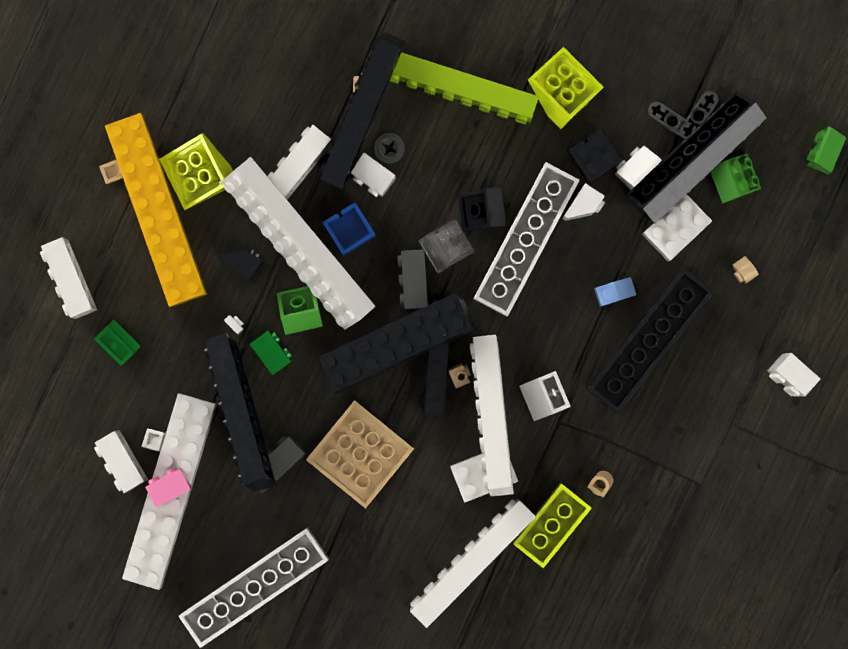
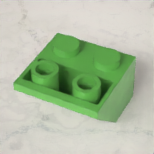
(827, 149)
(735, 178)

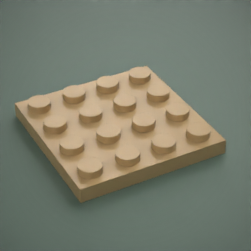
(360, 454)

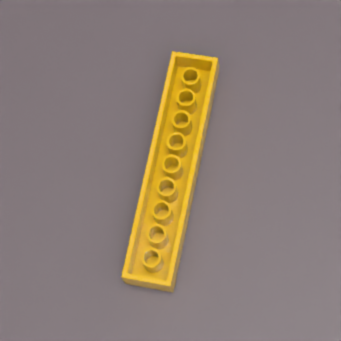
(156, 210)

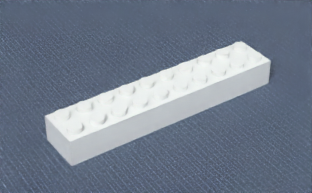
(297, 243)
(161, 524)

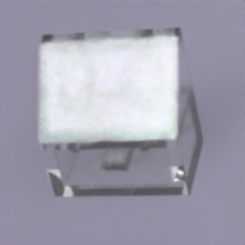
(446, 246)

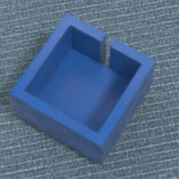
(349, 230)

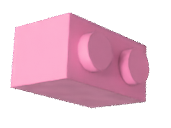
(168, 487)

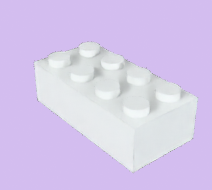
(300, 161)
(68, 277)

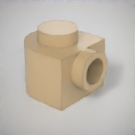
(744, 270)
(459, 375)
(601, 483)

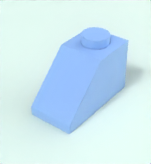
(615, 291)

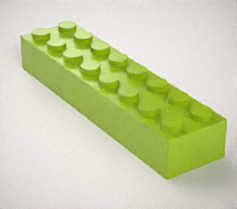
(464, 87)

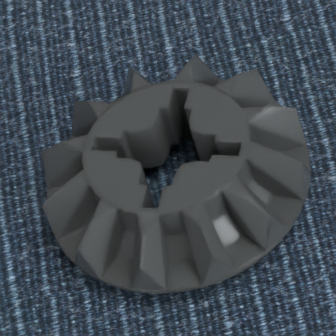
(387, 139)

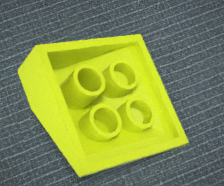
(563, 87)
(196, 171)

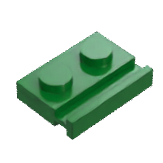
(117, 342)

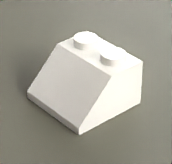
(637, 167)
(373, 175)
(585, 203)

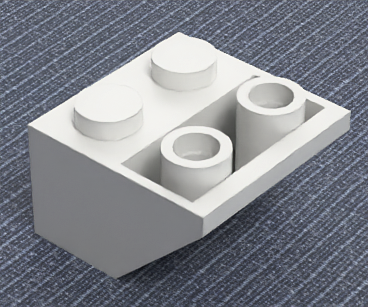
(544, 396)

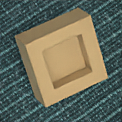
(111, 172)

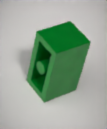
(270, 352)

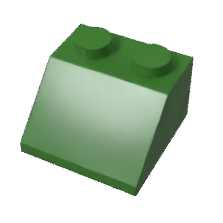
(299, 310)

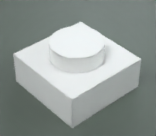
(235, 323)
(153, 440)

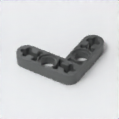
(682, 122)

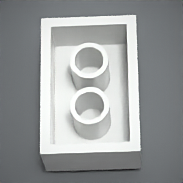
(677, 228)
(793, 375)
(120, 461)
(470, 477)

